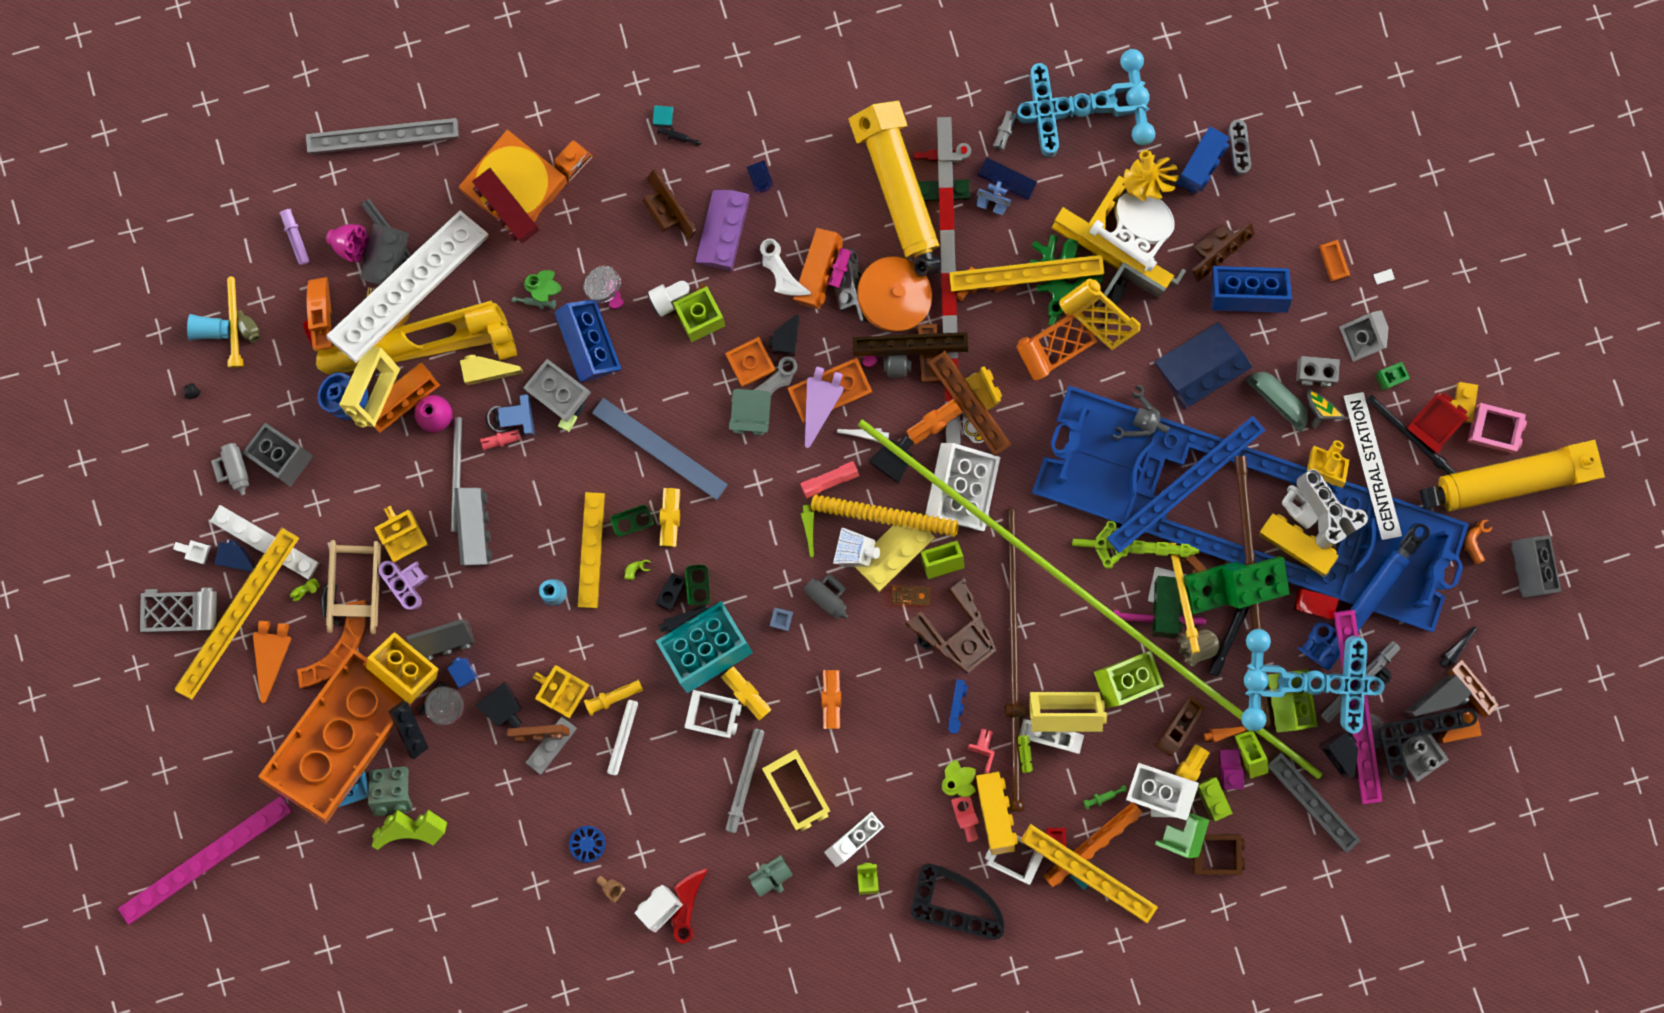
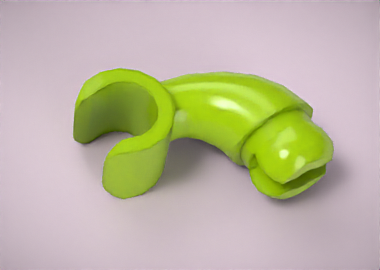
(633, 567)
(299, 592)

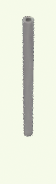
(456, 468)

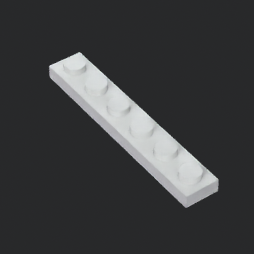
(261, 540)

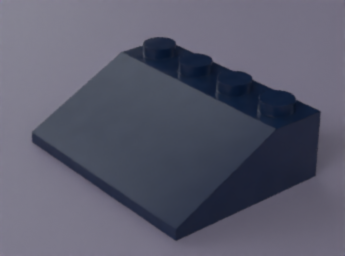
(1202, 365)

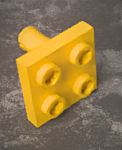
(1330, 463)

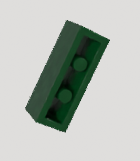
(1166, 608)

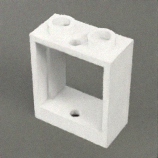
(693, 708)
(1030, 871)

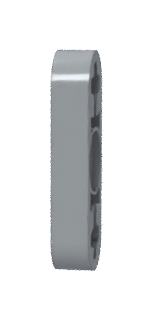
(1233, 134)

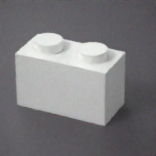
(658, 908)

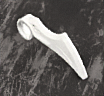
(785, 281)

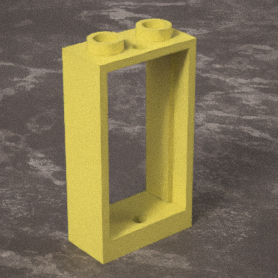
(358, 383)
(1067, 721)
(803, 825)

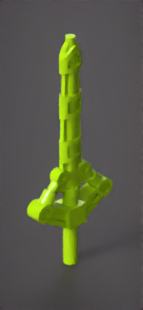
(1101, 545)

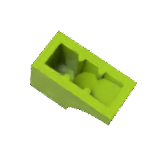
(1252, 754)

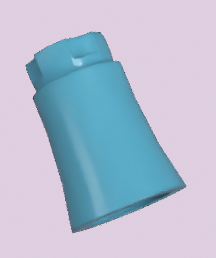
(207, 328)
(559, 594)

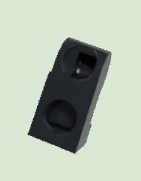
(670, 592)

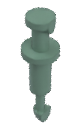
(531, 301)

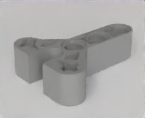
(1322, 500)

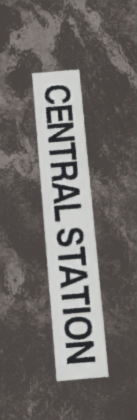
(1372, 466)

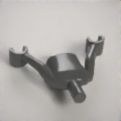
(1147, 420)

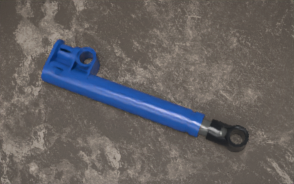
(1325, 648)

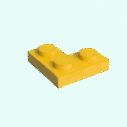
(1466, 397)

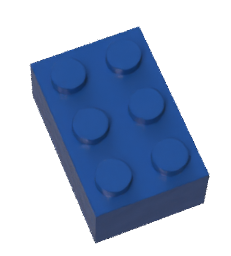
(1203, 161)

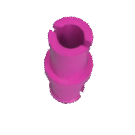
(839, 267)

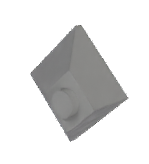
(1365, 335)

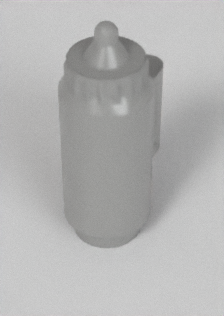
(234, 468)

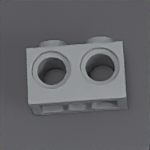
(1317, 366)

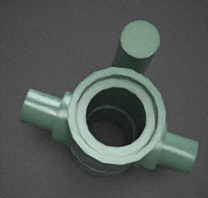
(770, 876)

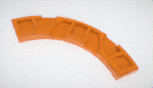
(325, 668)

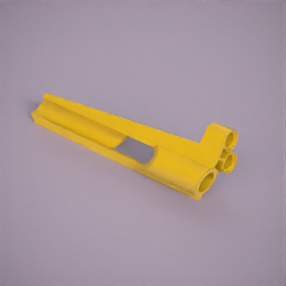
(474, 327)

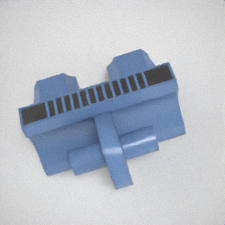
(1001, 202)

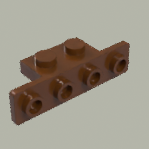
(665, 207)
(1219, 246)

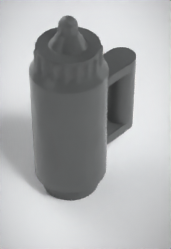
(826, 598)

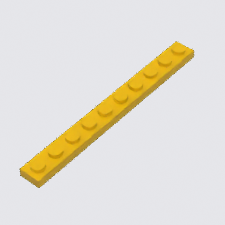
(236, 613)

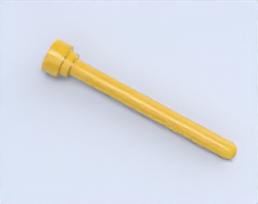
(235, 359)

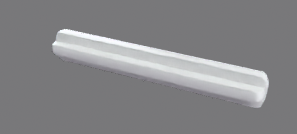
(622, 737)

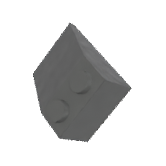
(277, 454)
(1445, 694)

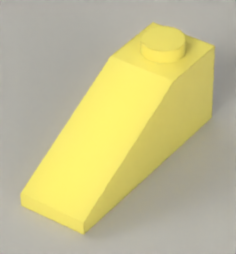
(482, 369)

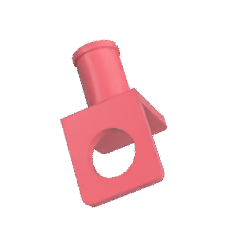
(982, 747)
(967, 818)

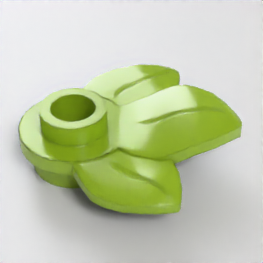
(961, 778)

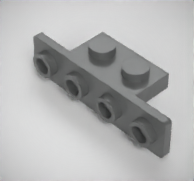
(847, 292)

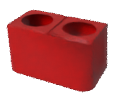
(1316, 604)

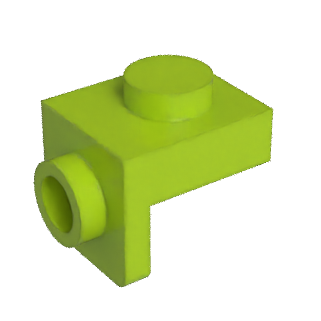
(867, 879)

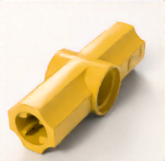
(669, 517)
(746, 693)
(1191, 766)

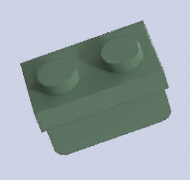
(750, 411)
(389, 791)

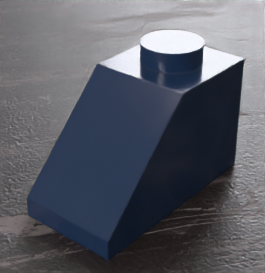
(233, 556)

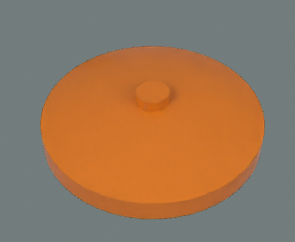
(894, 294)

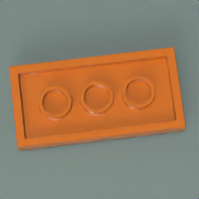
(853, 382)

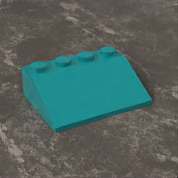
(704, 647)

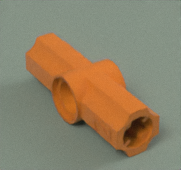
(934, 421)
(831, 699)

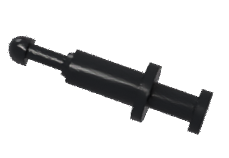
(676, 135)

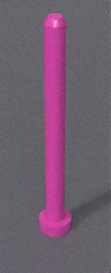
(1149, 618)

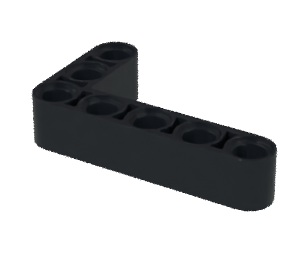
(1419, 730)

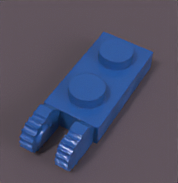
(957, 708)

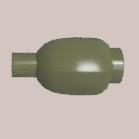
(247, 327)

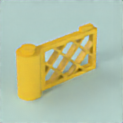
(1081, 300)

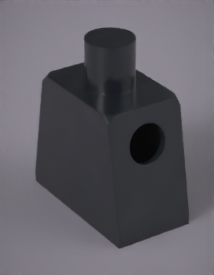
(890, 463)
(501, 706)

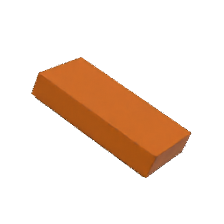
(1334, 260)

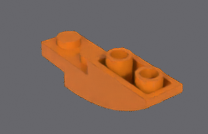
(319, 313)

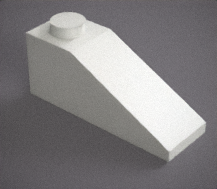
(1063, 740)

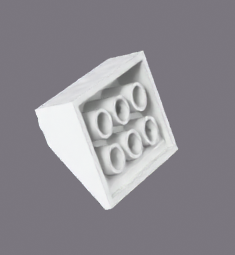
(969, 474)

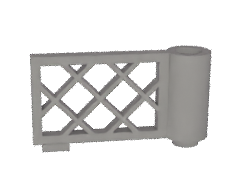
(203, 608)

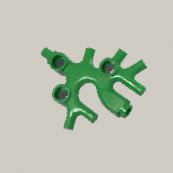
(1059, 288)

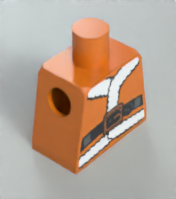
(572, 160)

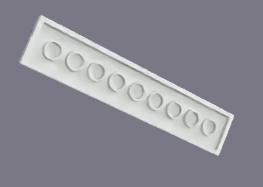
(407, 286)

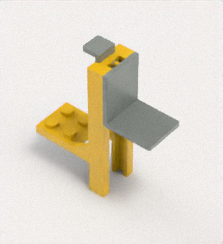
(1076, 228)

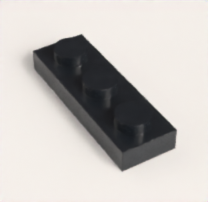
(408, 729)

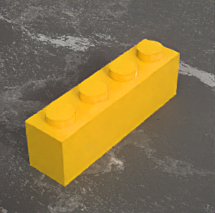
(1298, 545)
(995, 813)

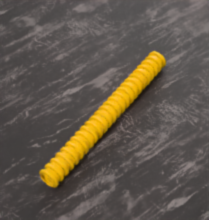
(884, 515)

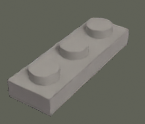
(549, 748)

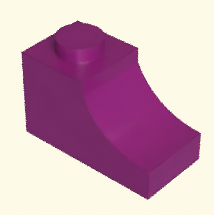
(1231, 770)

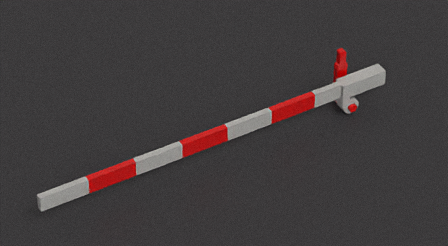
(946, 156)

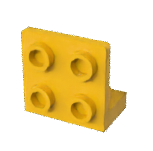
(984, 388)

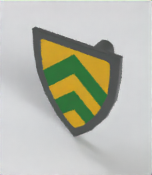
(1322, 408)

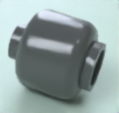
(897, 366)

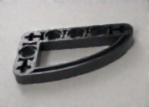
(948, 913)

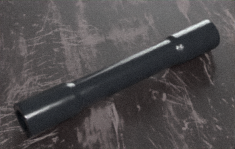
(1219, 659)

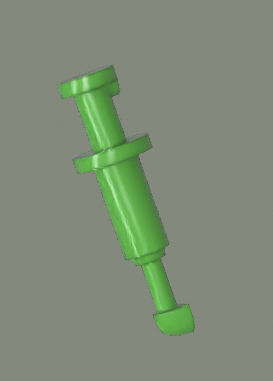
(1103, 797)

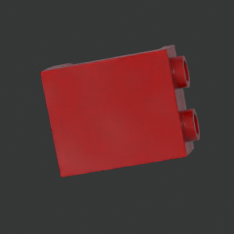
(1438, 421)

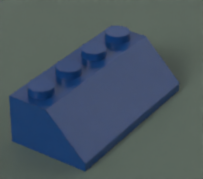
(1250, 289)
(587, 340)

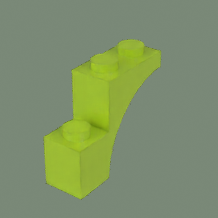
(399, 826)

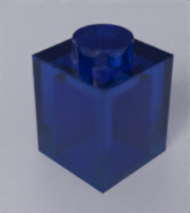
(760, 176)

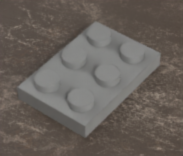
(557, 390)

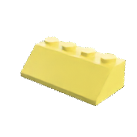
(897, 550)

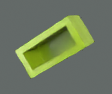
(942, 559)
(1214, 799)

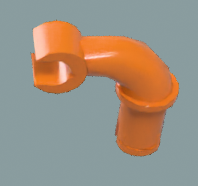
(1470, 542)

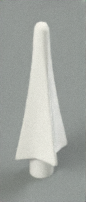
(862, 434)

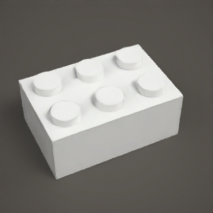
(1162, 791)

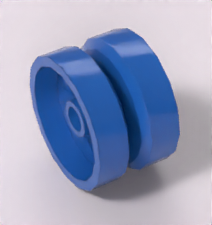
(331, 393)

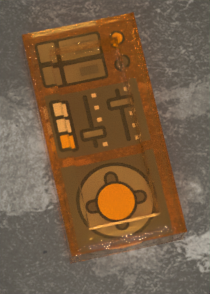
(910, 595)

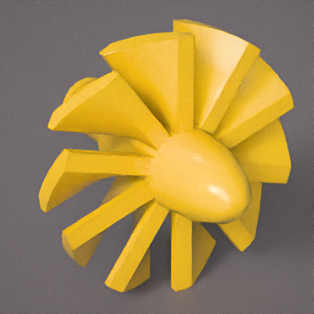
(1146, 178)

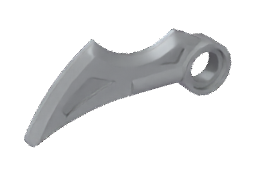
(779, 378)

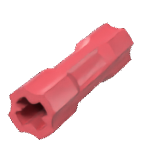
(817, 485)

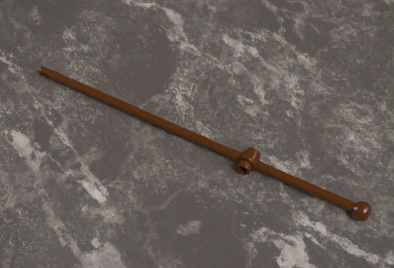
(1014, 710)

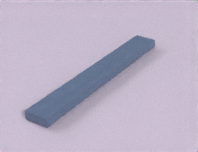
(660, 449)

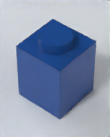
(462, 672)

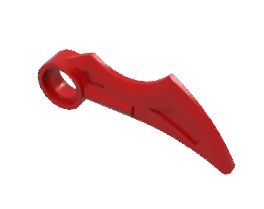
(686, 893)

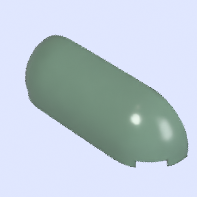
(1280, 398)

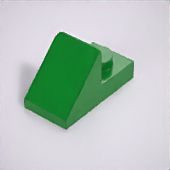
(1391, 376)

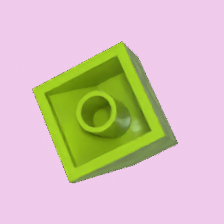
(699, 314)

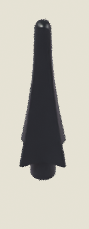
(1117, 293)
(673, 622)
(1453, 653)

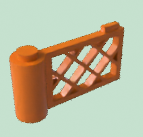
(1034, 355)

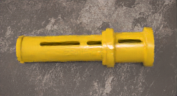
(604, 701)

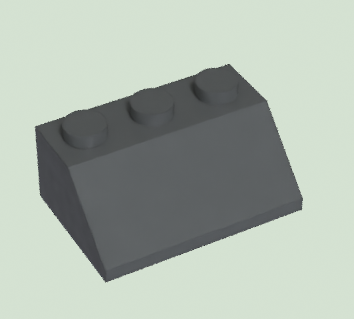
(383, 253)
(1535, 566)
(443, 639)

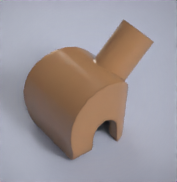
(611, 888)

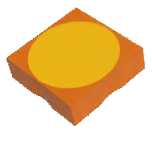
(522, 172)

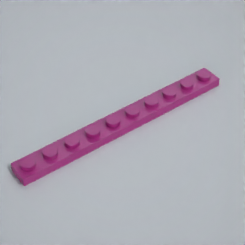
(1366, 759)
(205, 860)

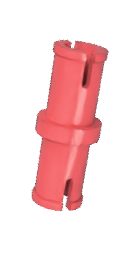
(500, 439)

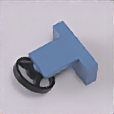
(513, 416)

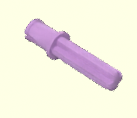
(294, 236)

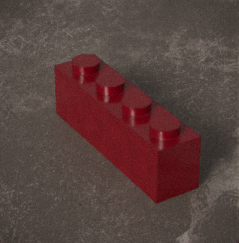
(505, 205)

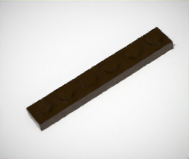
(910, 344)

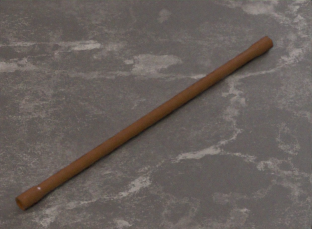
(1241, 472)

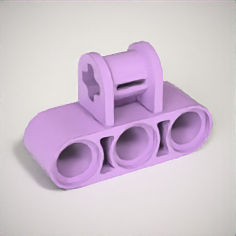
(410, 581)

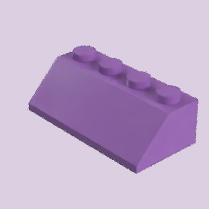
(722, 229)

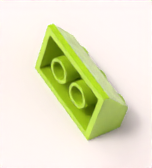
(1294, 709)

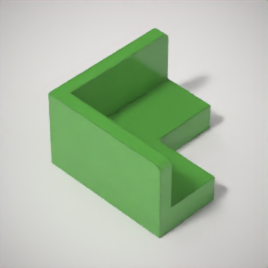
(1186, 841)

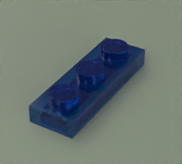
(1010, 179)

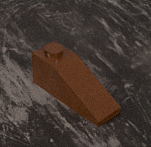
(1180, 726)

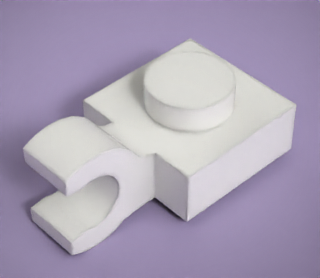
(195, 551)

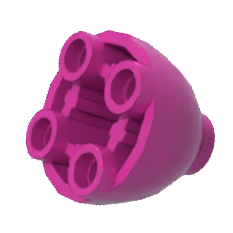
(348, 241)
(440, 416)

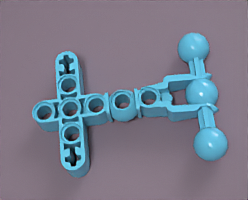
(1136, 97)
(1257, 680)

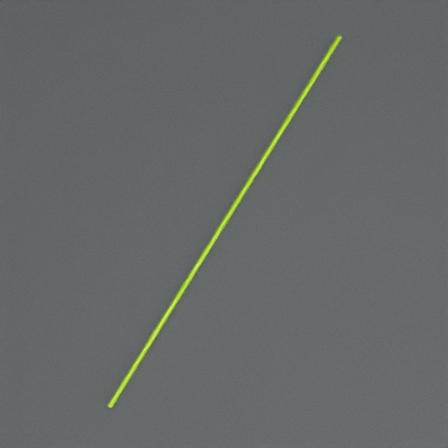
(1083, 594)

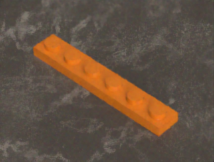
(1098, 840)

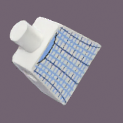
(855, 549)

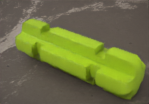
(1025, 753)

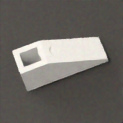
(854, 839)

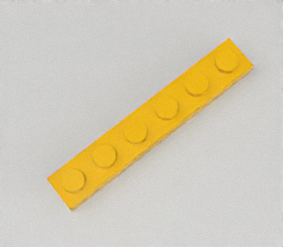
(591, 550)

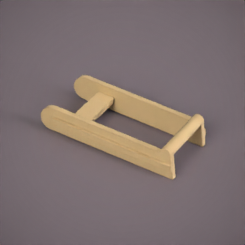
(353, 610)

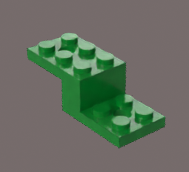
(1237, 584)

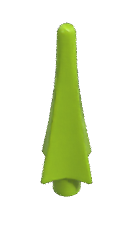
(808, 519)

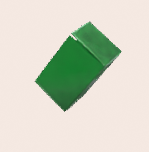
(632, 518)
(703, 585)

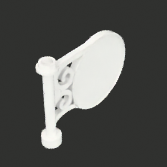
(1143, 224)

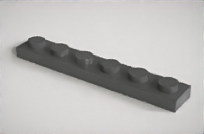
(1313, 803)

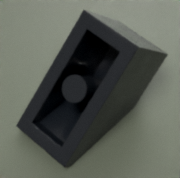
(785, 337)

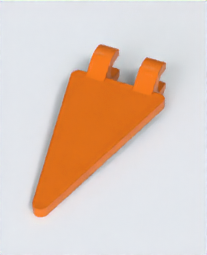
(269, 655)

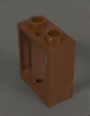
(1239, 845)

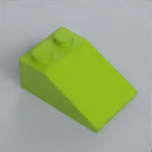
(1128, 679)

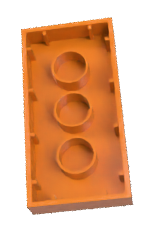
(333, 740)

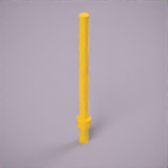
(1191, 632)

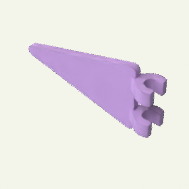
(820, 402)

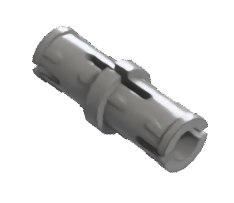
(1004, 130)

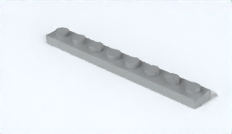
(382, 136)

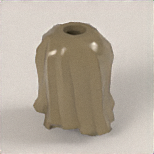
(1207, 643)

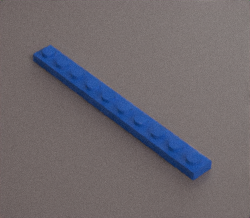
(1185, 484)

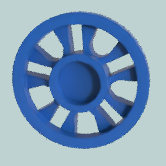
(587, 844)

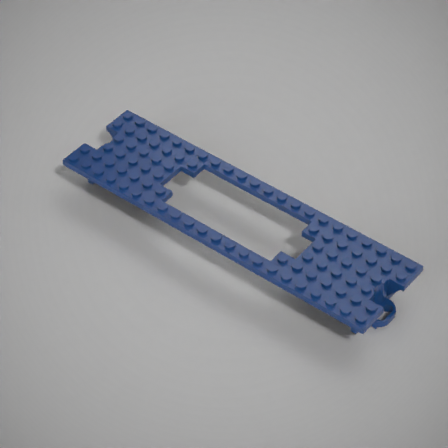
(1121, 477)

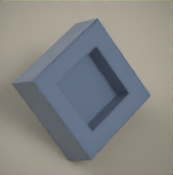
(781, 619)

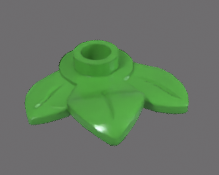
(543, 285)

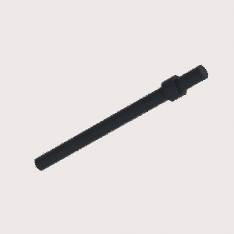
(1439, 462)

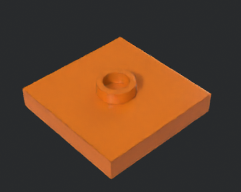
(750, 362)

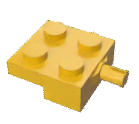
(401, 534)
(561, 690)

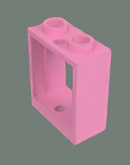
(1477, 427)

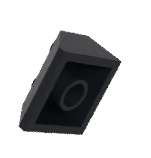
(1342, 753)

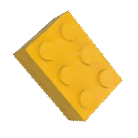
(401, 668)

